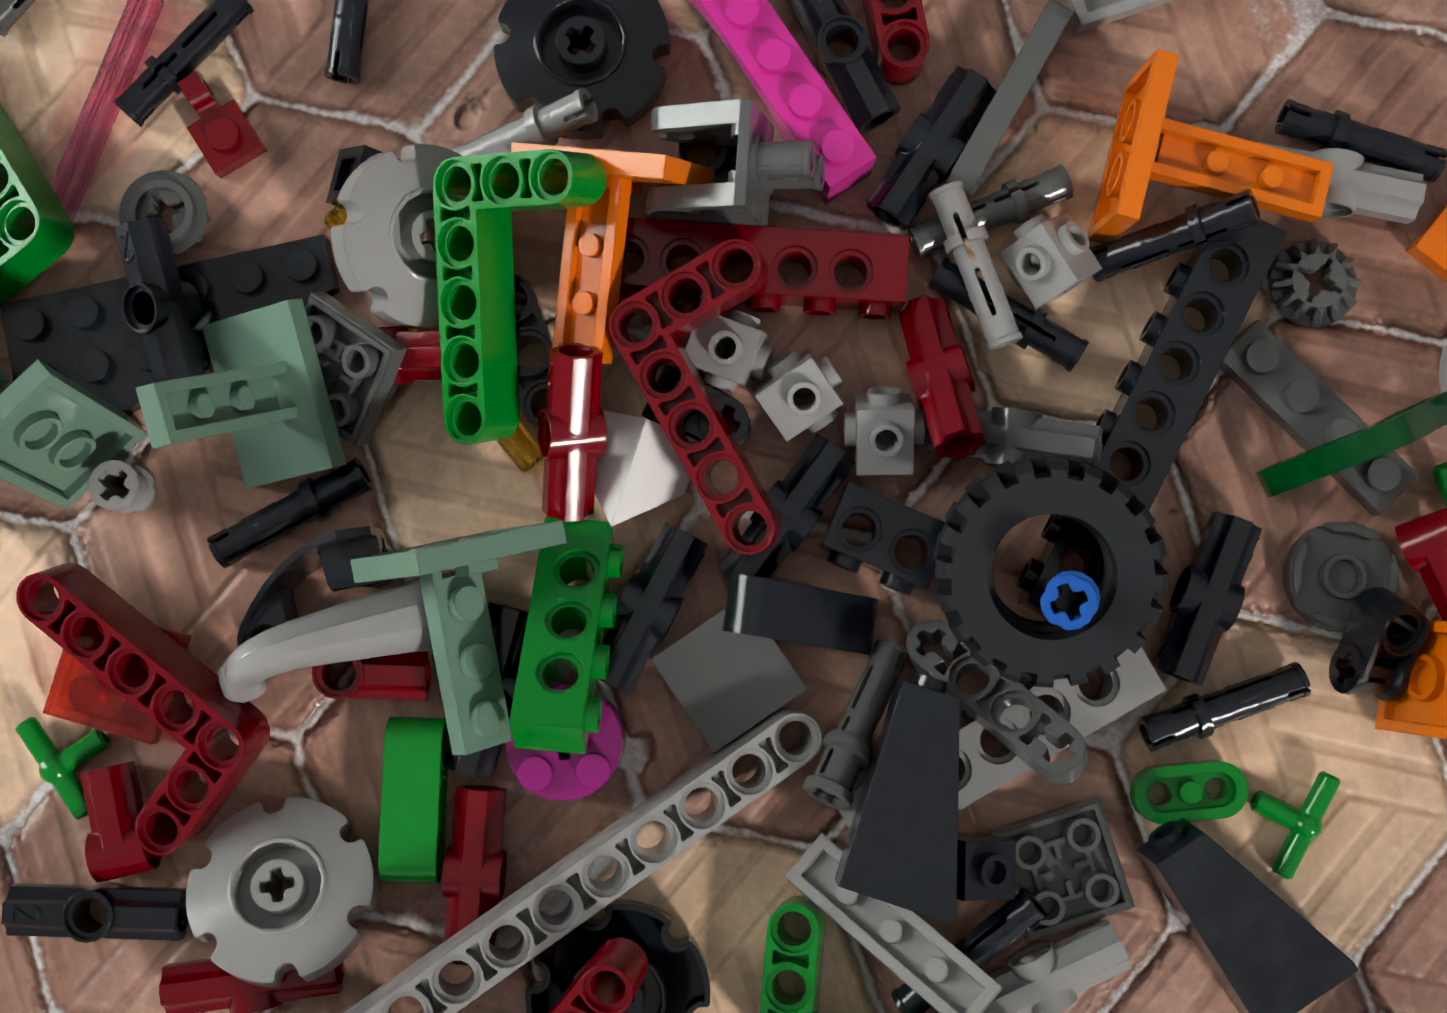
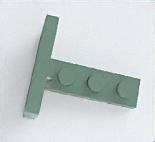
(261, 391)
(58, 434)
(462, 623)

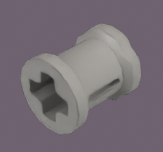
(108, 494)

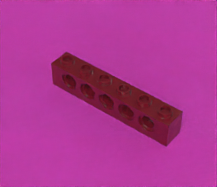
(877, 256)

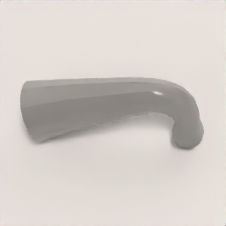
(355, 630)

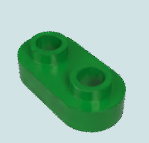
(1186, 791)

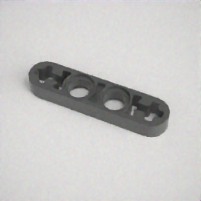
(1010, 95)
(994, 699)

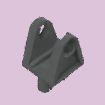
(759, 164)

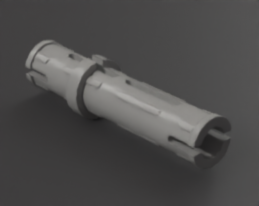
(538, 125)
(952, 204)

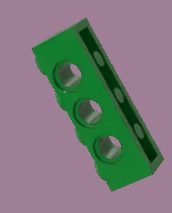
(564, 718)

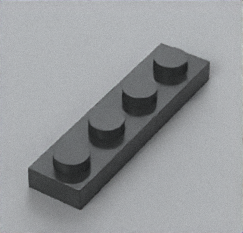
(1311, 413)

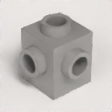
(1050, 258)
(710, 346)
(797, 412)
(884, 431)

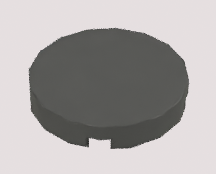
(1332, 568)

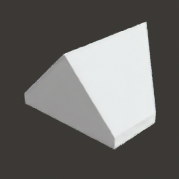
(637, 468)

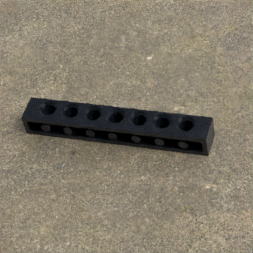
(1176, 403)

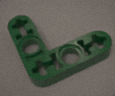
(1357, 447)

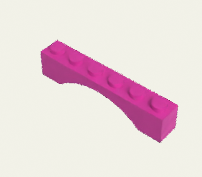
(791, 89)

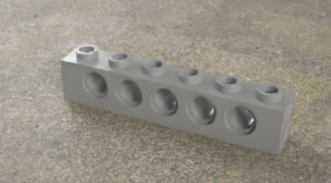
(983, 773)

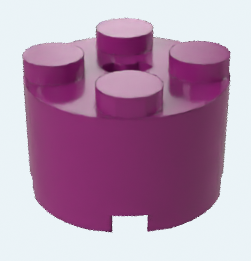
(573, 775)

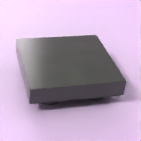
(355, 363)
(727, 679)
(1068, 866)

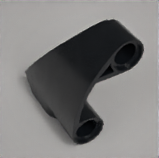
(333, 551)

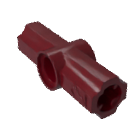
(941, 378)
(571, 431)
(475, 860)
(205, 987)

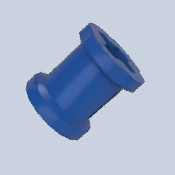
(1063, 616)

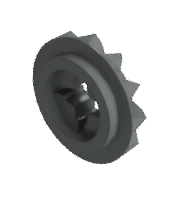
(177, 192)
(1290, 288)

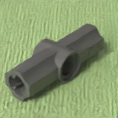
(1018, 433)

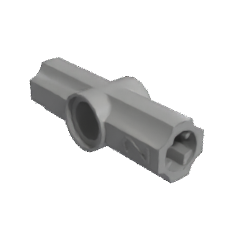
(1368, 187)
(1051, 975)

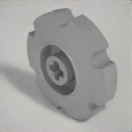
(380, 241)
(249, 863)

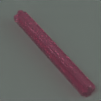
(99, 109)

